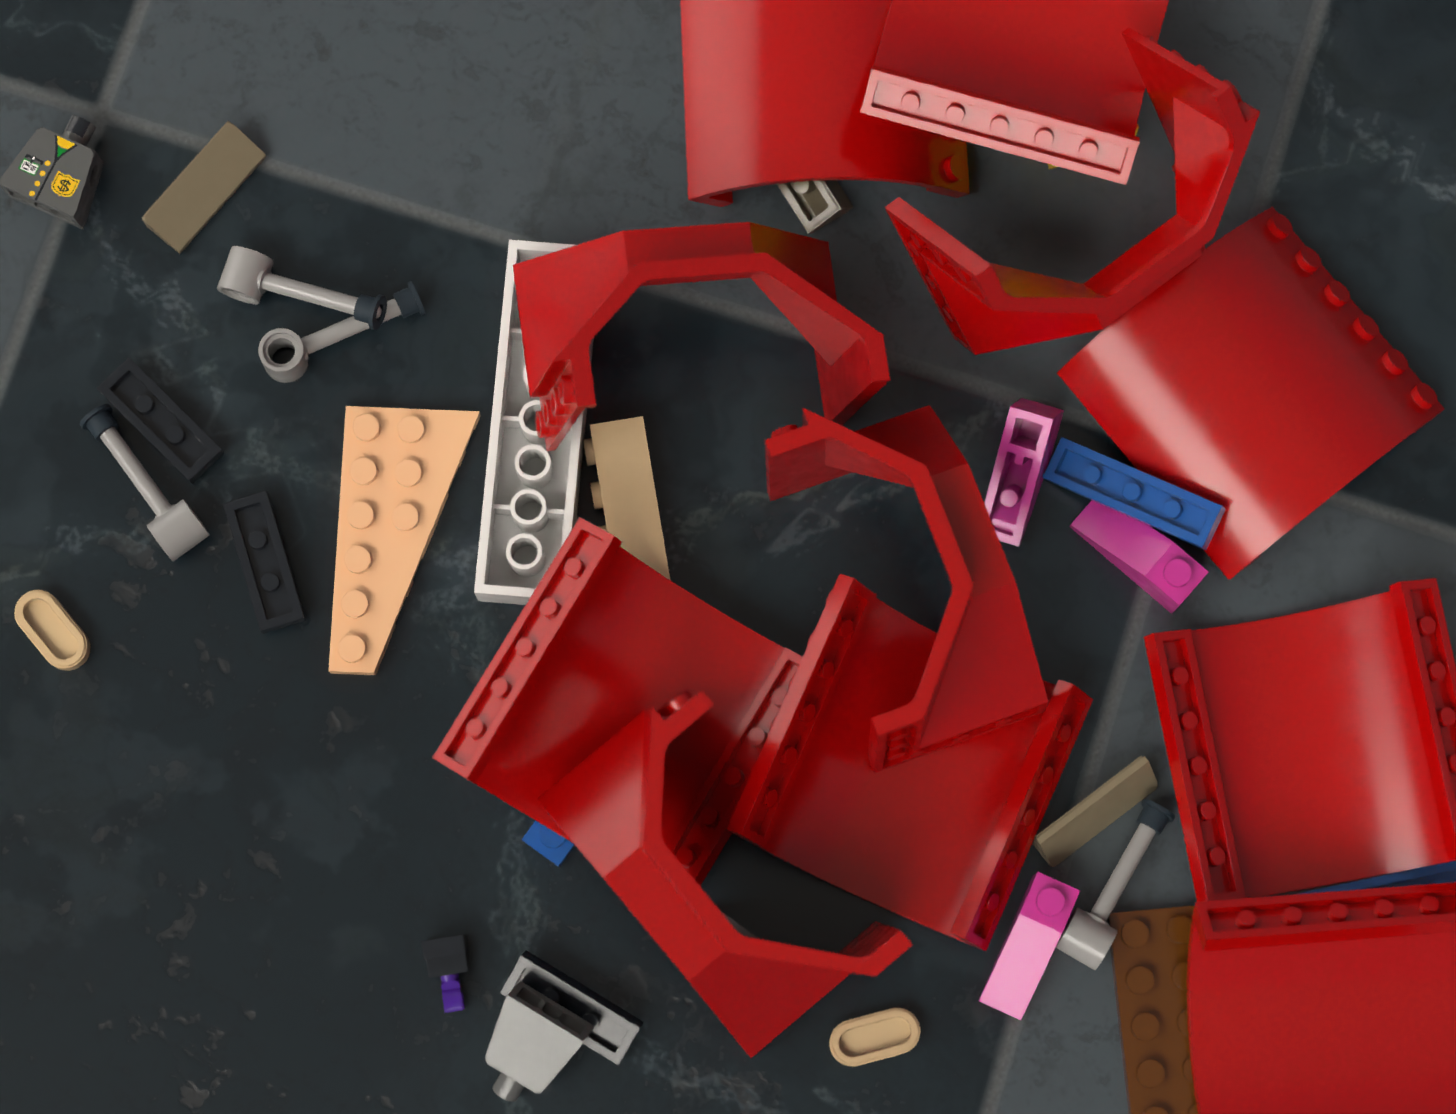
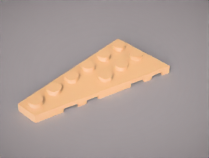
(390, 502)

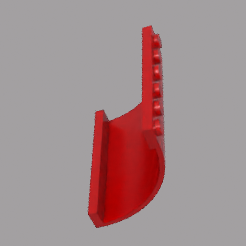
(1018, 76)
(781, 99)
(1251, 386)
(589, 658)
(1312, 743)
(921, 837)
(1325, 1002)

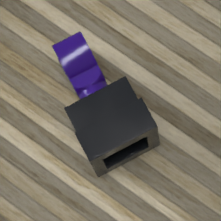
(447, 959)

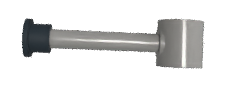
(249, 276)
(404, 303)
(175, 525)
(1087, 934)

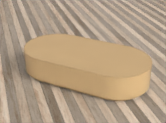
(52, 630)
(874, 1037)

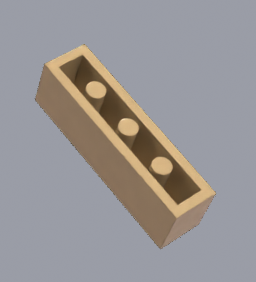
(627, 489)

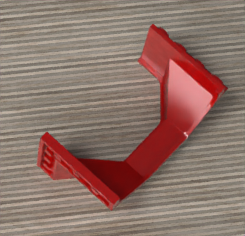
(579, 289)
(1008, 307)
(983, 654)
(615, 819)

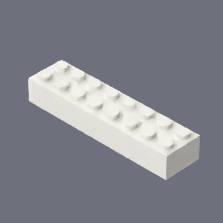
(527, 490)

